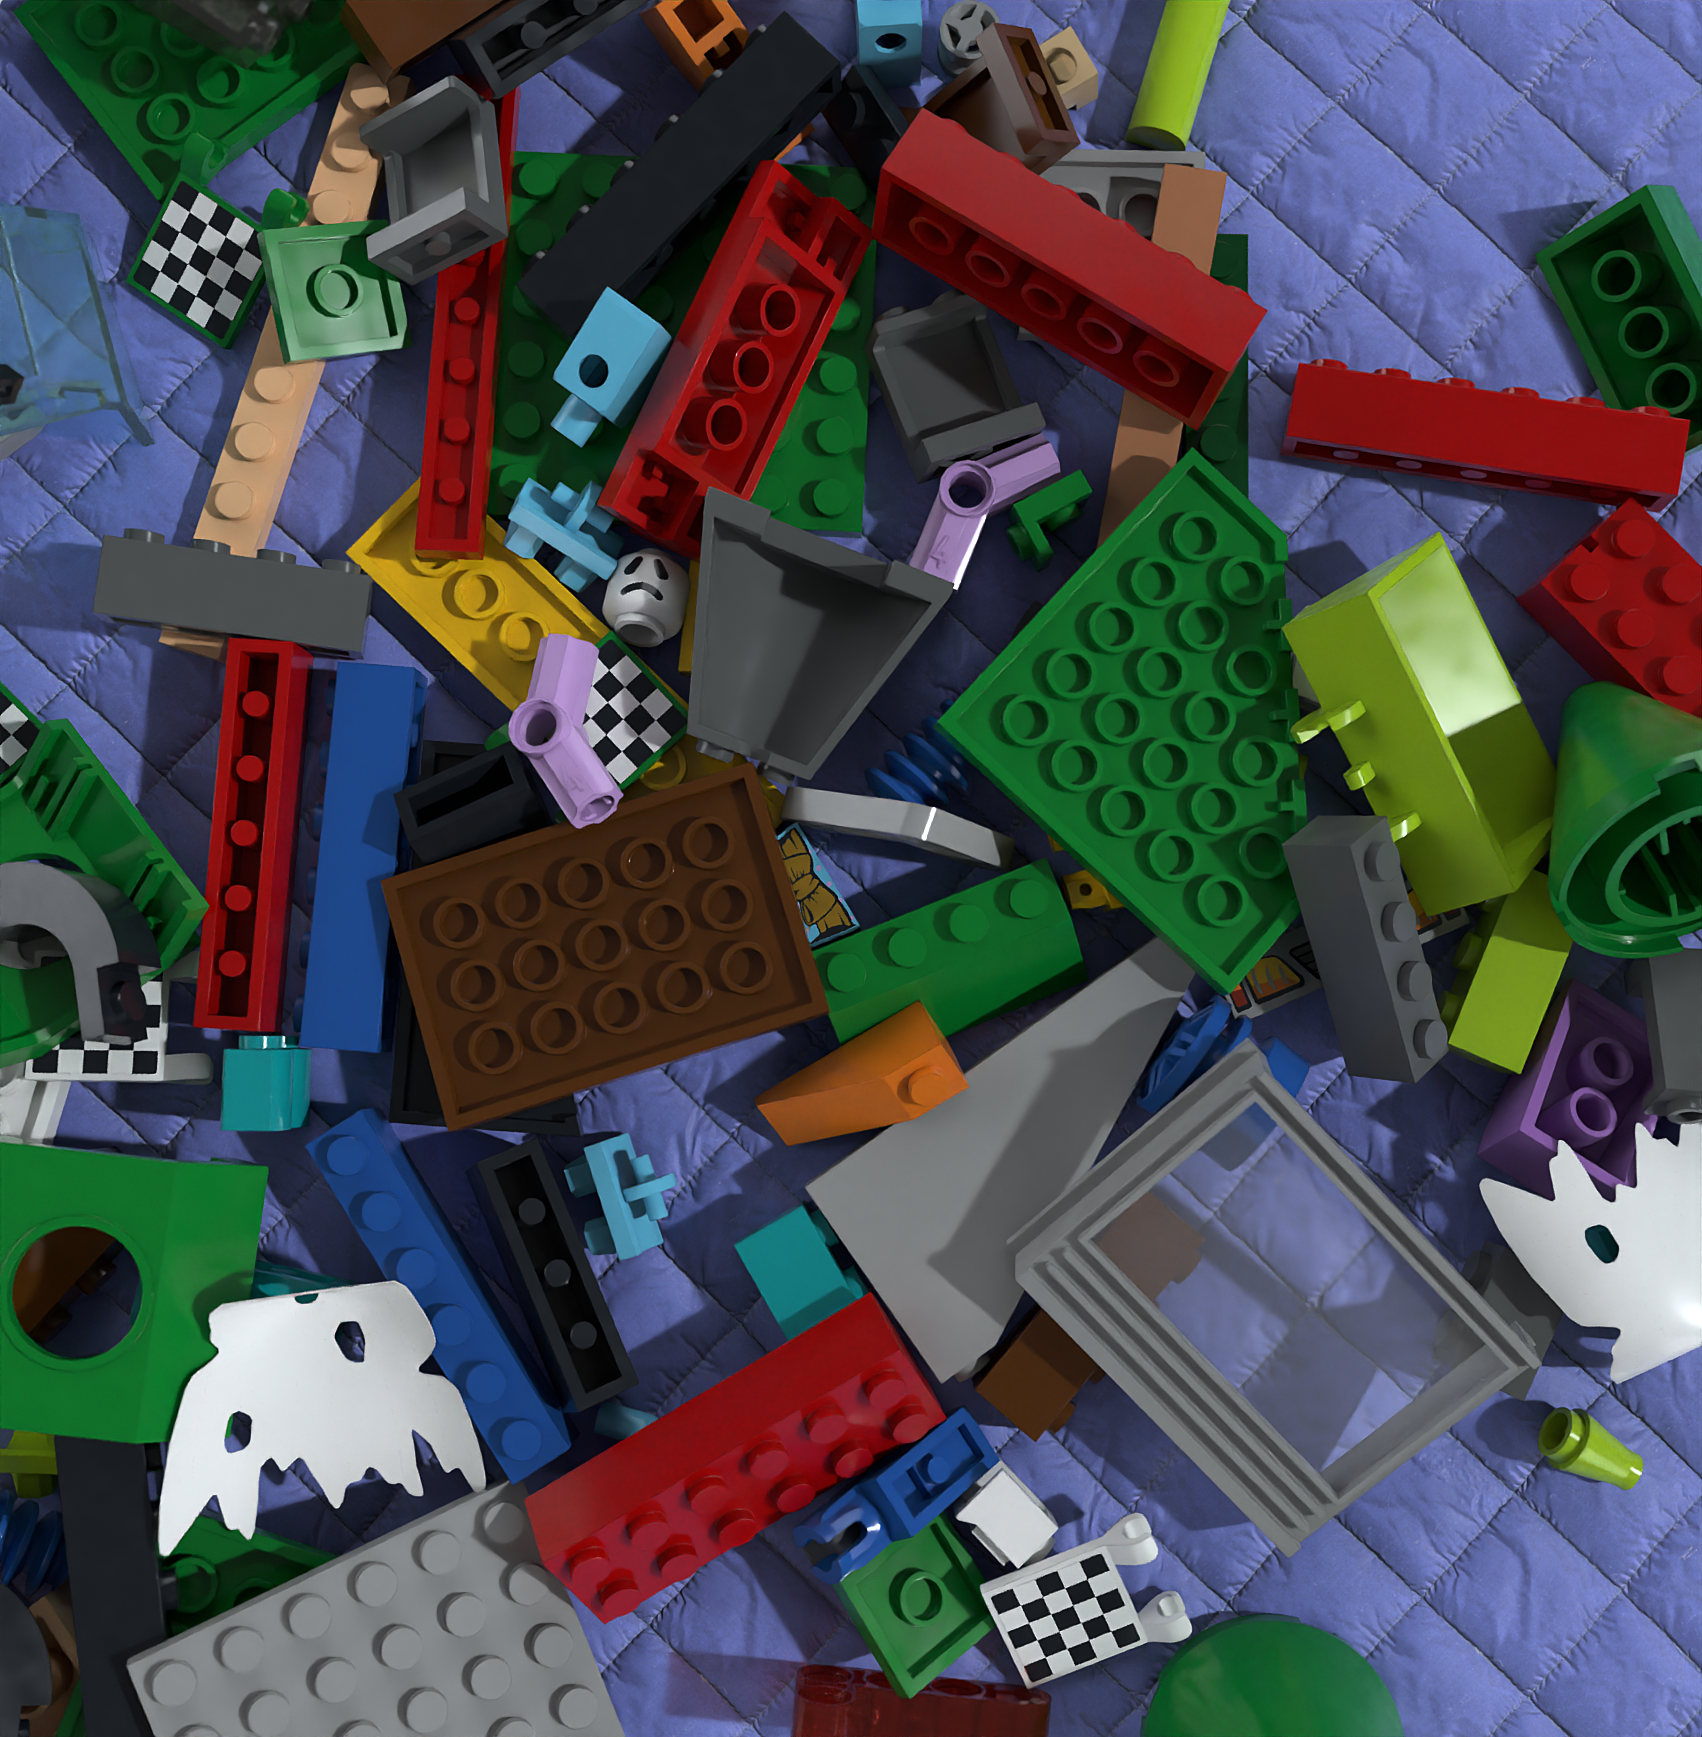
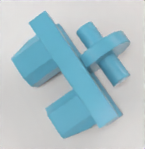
(570, 525)
(627, 1194)

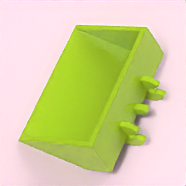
(1429, 726)

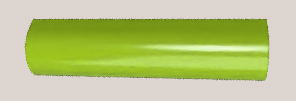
(1176, 74)

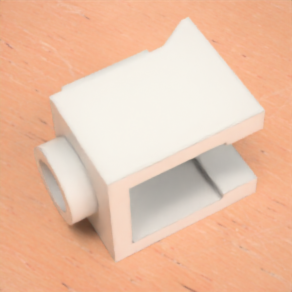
(1007, 1517)

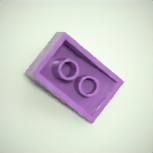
(1575, 1087)

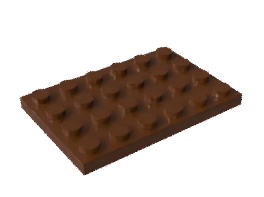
(603, 948)

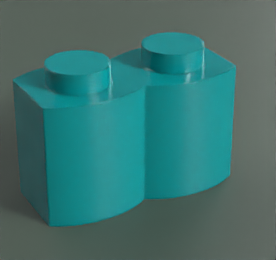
(265, 1085)

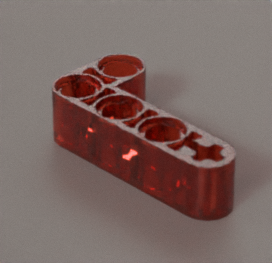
(864, 1704)

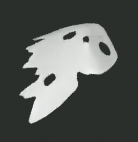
(1657, 1275)
(312, 1404)

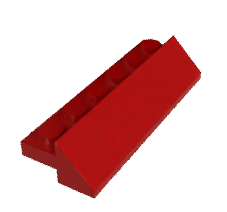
(737, 359)

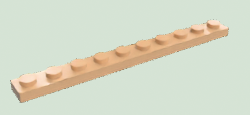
(280, 395)

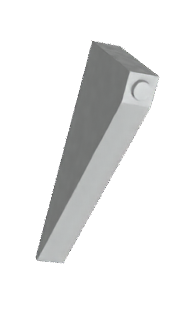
(943, 1193)

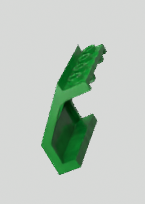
(76, 813)
(195, 1249)

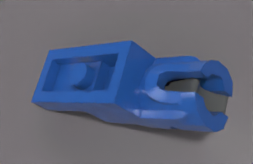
(895, 1497)

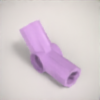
(1002, 481)
(567, 760)

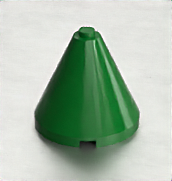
(1627, 823)
(1269, 1681)

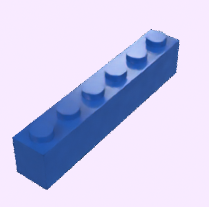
(362, 840)
(423, 1252)

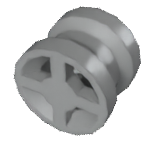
(958, 31)

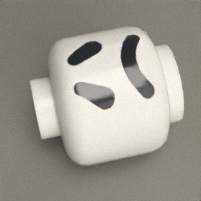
(646, 598)

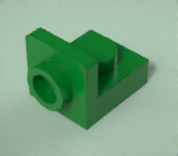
(1051, 507)

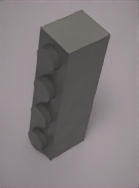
(231, 595)
(1367, 947)

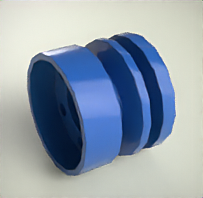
(1199, 1045)

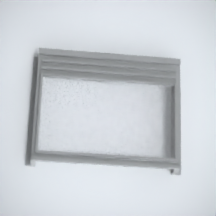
(1265, 1301)

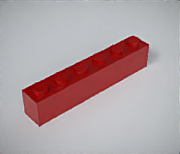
(1484, 435)
(254, 836)

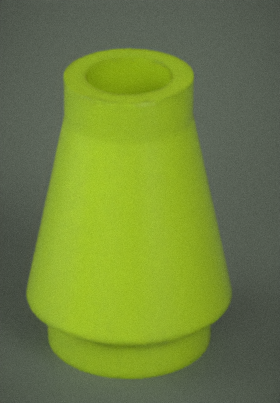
(1585, 1448)

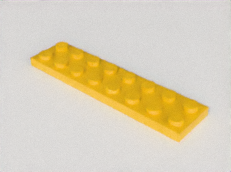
(494, 619)

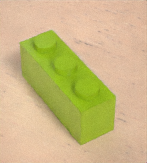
(1505, 977)

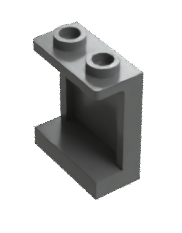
(438, 180)
(947, 384)
(1674, 1029)

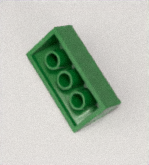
(1636, 303)
(957, 956)

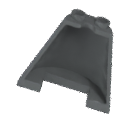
(793, 637)

